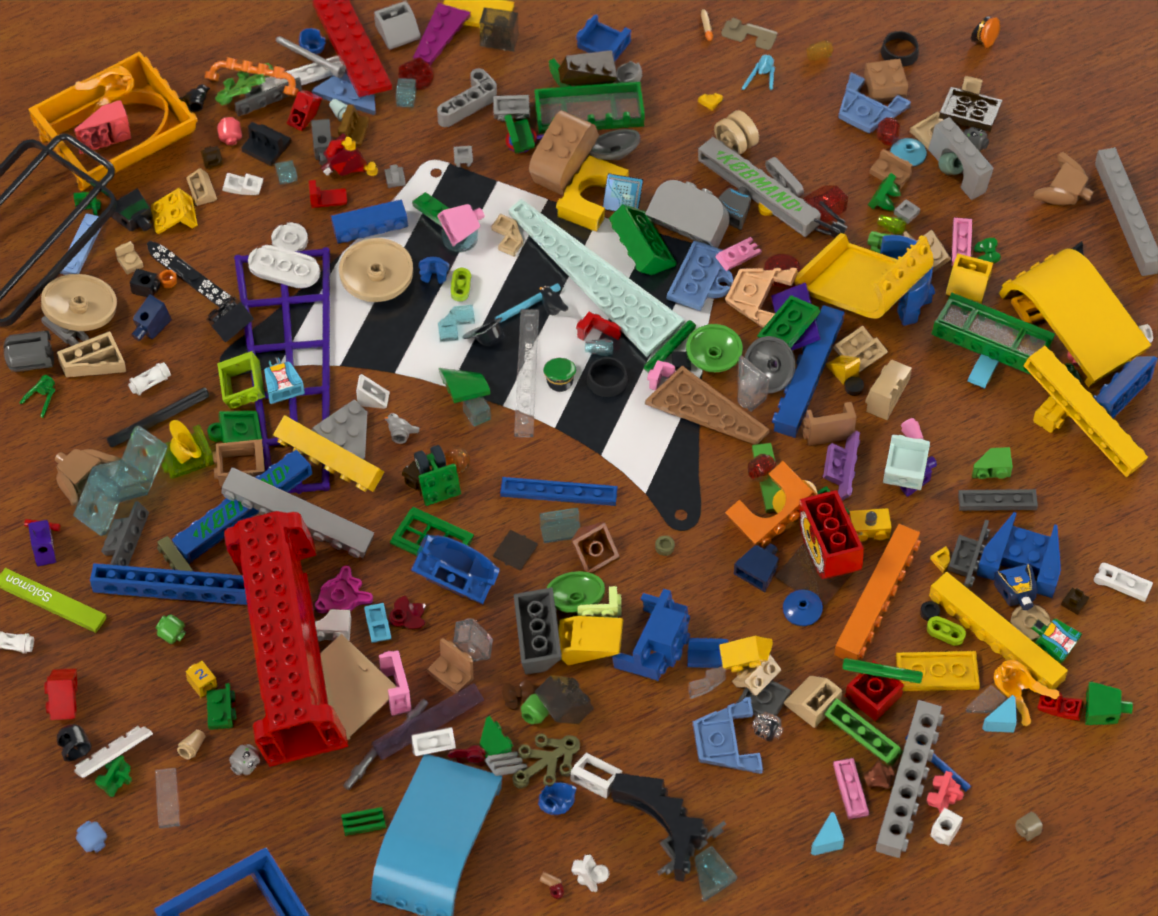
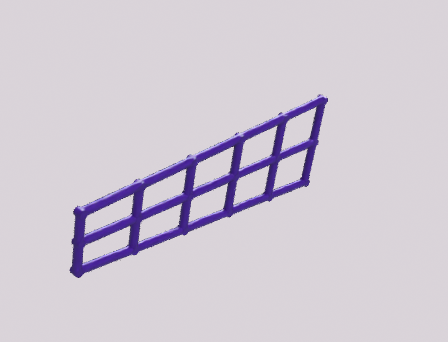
(289, 346)

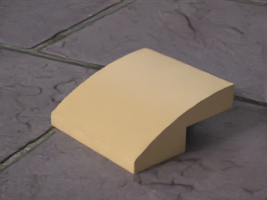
(861, 345)

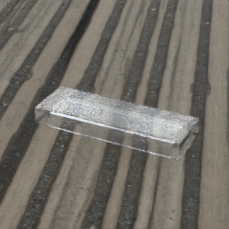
(167, 798)

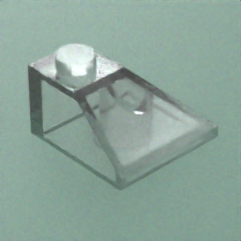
(751, 385)

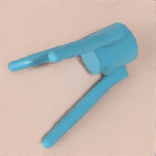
(764, 66)

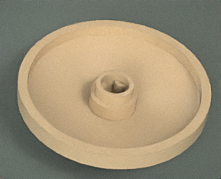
(376, 269)
(78, 302)

